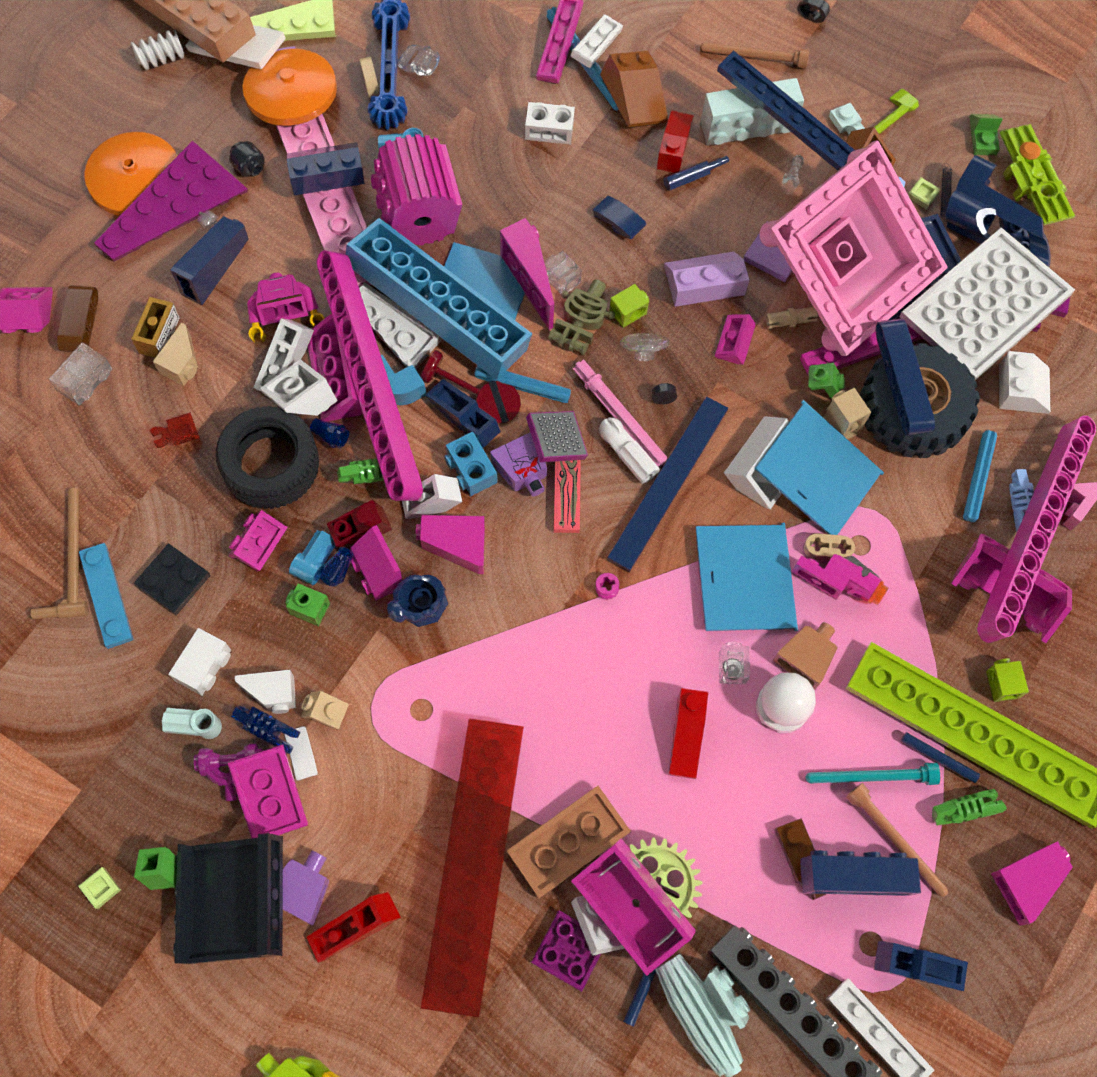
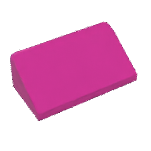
(735, 338)

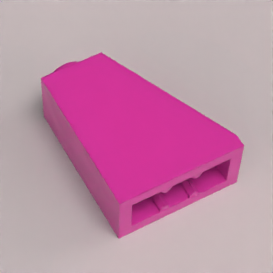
(454, 539)
(1033, 881)

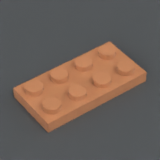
(568, 841)

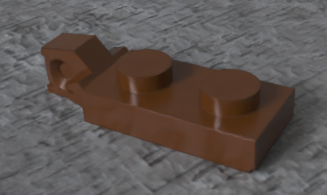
(796, 845)

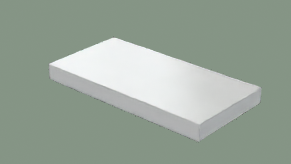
(255, 51)

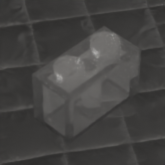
(81, 374)

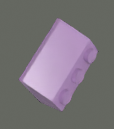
(707, 278)

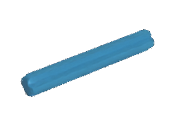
(528, 385)
(980, 476)

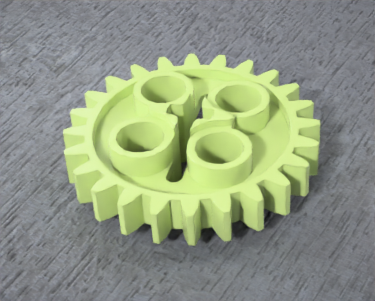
(669, 860)

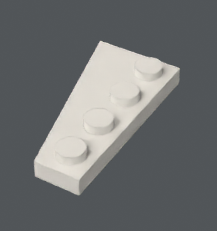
(398, 328)

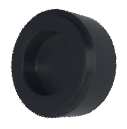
(664, 393)

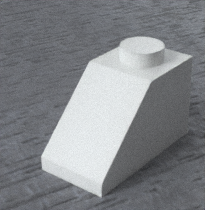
(438, 496)
(270, 689)

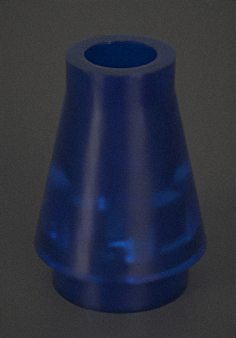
(332, 433)
(335, 569)

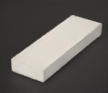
(596, 41)

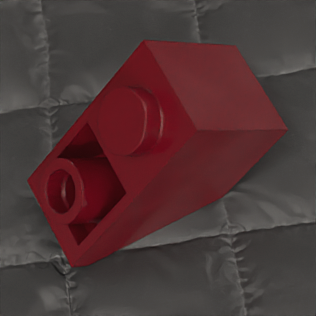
(355, 523)

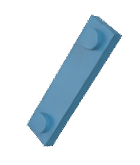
(106, 595)

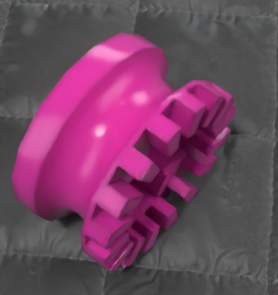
(611, 579)

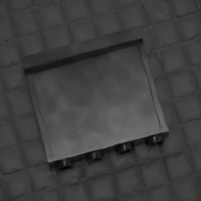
(229, 900)

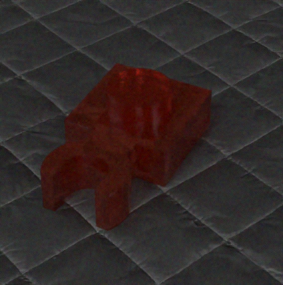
(179, 430)

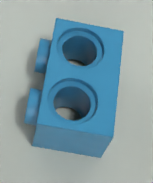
(475, 462)

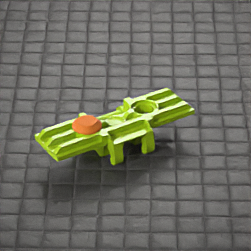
(1035, 175)

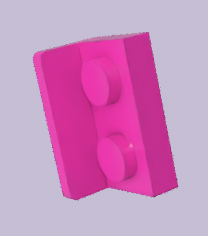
(257, 540)

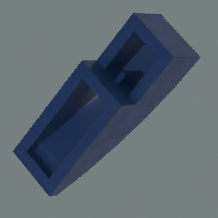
(463, 412)
(920, 965)

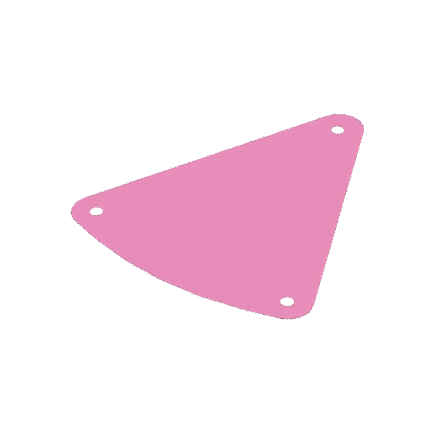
(601, 711)

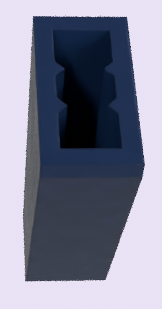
(209, 259)

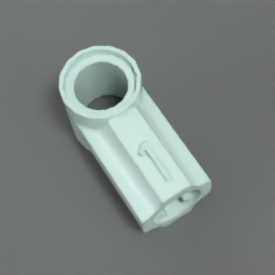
(190, 721)

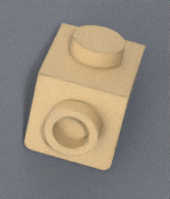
(324, 709)

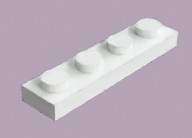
(878, 1031)

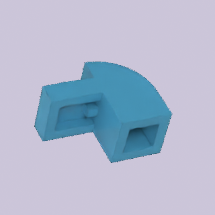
(405, 384)

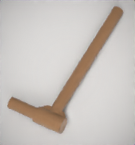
(73, 605)

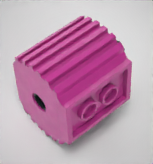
(417, 188)

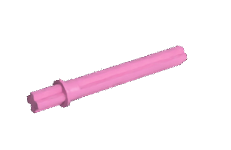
(617, 410)

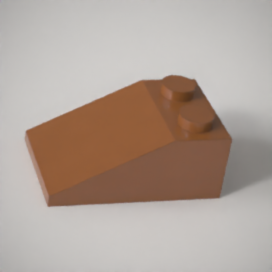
(635, 87)

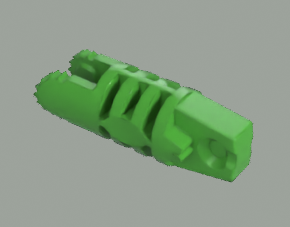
(360, 472)
(968, 808)

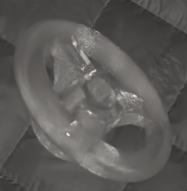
(644, 344)

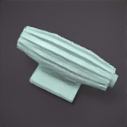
(706, 1012)

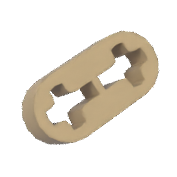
(369, 77)
(831, 542)

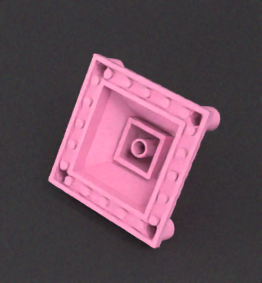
(857, 248)

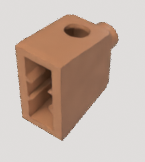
(809, 653)

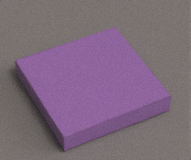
(768, 259)

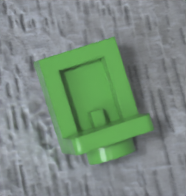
(826, 377)

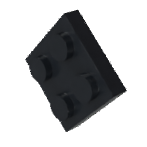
(172, 579)

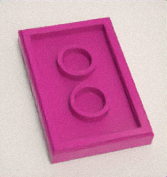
(268, 792)

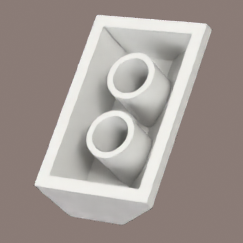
(742, 468)

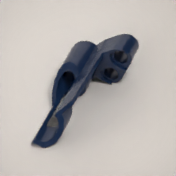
(976, 206)

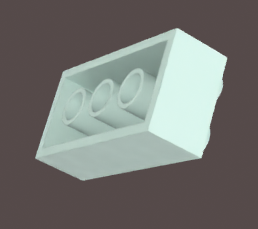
(734, 116)

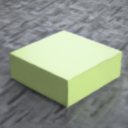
(923, 193)
(99, 888)

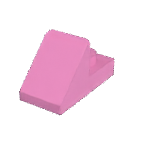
(1082, 499)

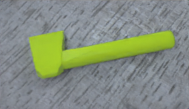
(905, 102)

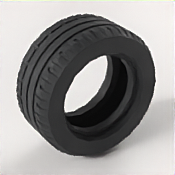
(252, 427)

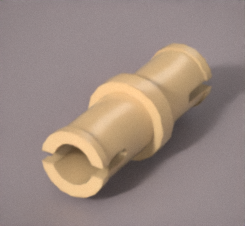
(791, 317)

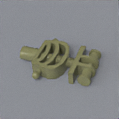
(586, 313)

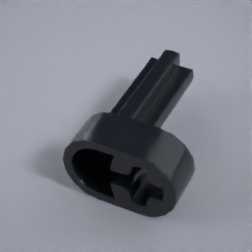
(809, 10)

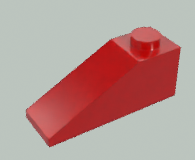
(674, 142)
(688, 733)
(353, 926)

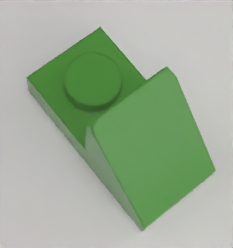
(985, 133)

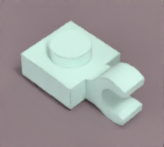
(846, 118)

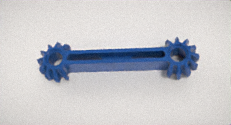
(387, 108)

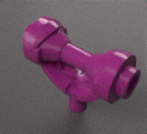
(209, 762)

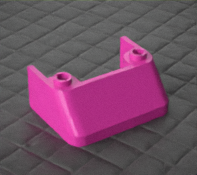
(1049, 598)

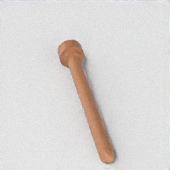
(798, 58)
(862, 799)

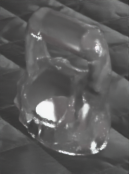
(423, 64)

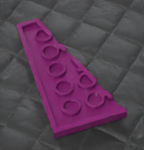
(173, 199)

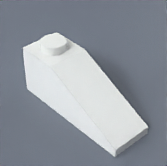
(285, 350)

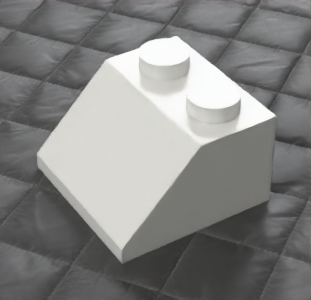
(1024, 383)
(300, 390)

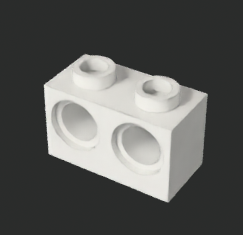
(549, 123)

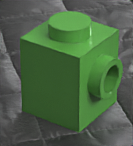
(307, 604)
(156, 868)

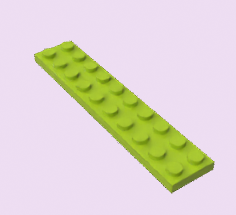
(977, 733)

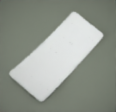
(302, 755)

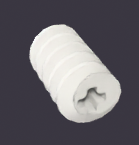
(157, 50)

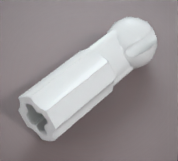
(628, 450)

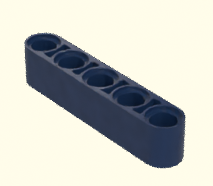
(905, 377)

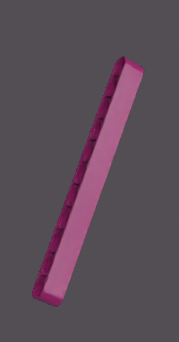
(369, 377)
(1036, 531)

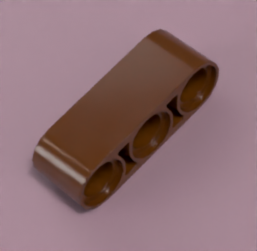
(77, 317)

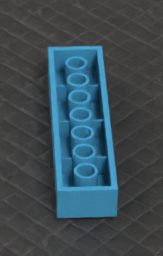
(438, 298)

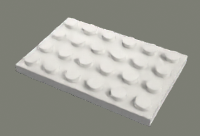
(987, 302)

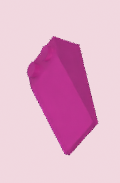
(525, 260)

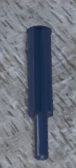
(692, 173)

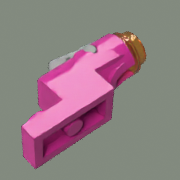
(842, 574)

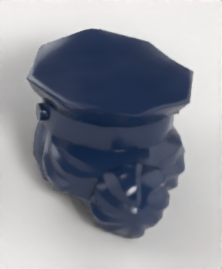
(418, 600)

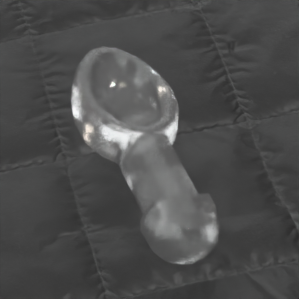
(791, 179)

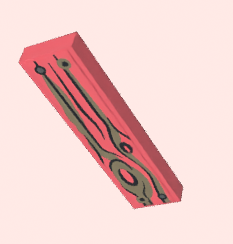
(567, 496)

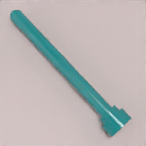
(926, 774)

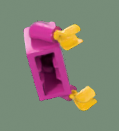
(278, 299)

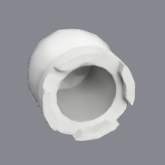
(786, 702)

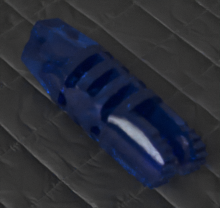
(265, 726)

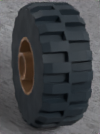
(950, 396)

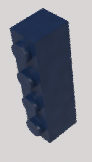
(860, 875)

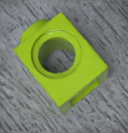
(629, 305)
(1007, 680)

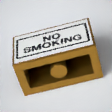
(155, 327)

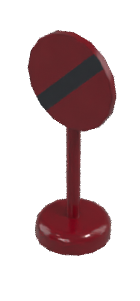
(494, 398)

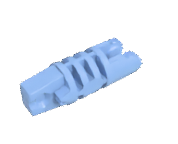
(1021, 494)

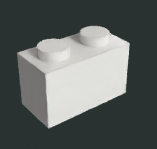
(200, 662)

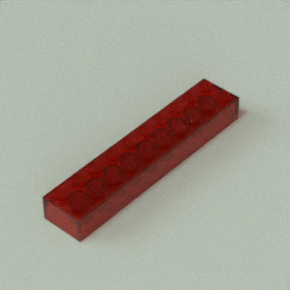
(473, 869)

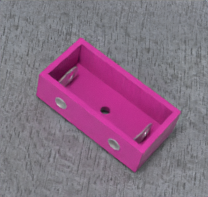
(646, 931)

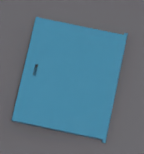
(486, 275)
(818, 469)
(748, 578)

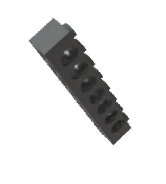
(811, 1044)

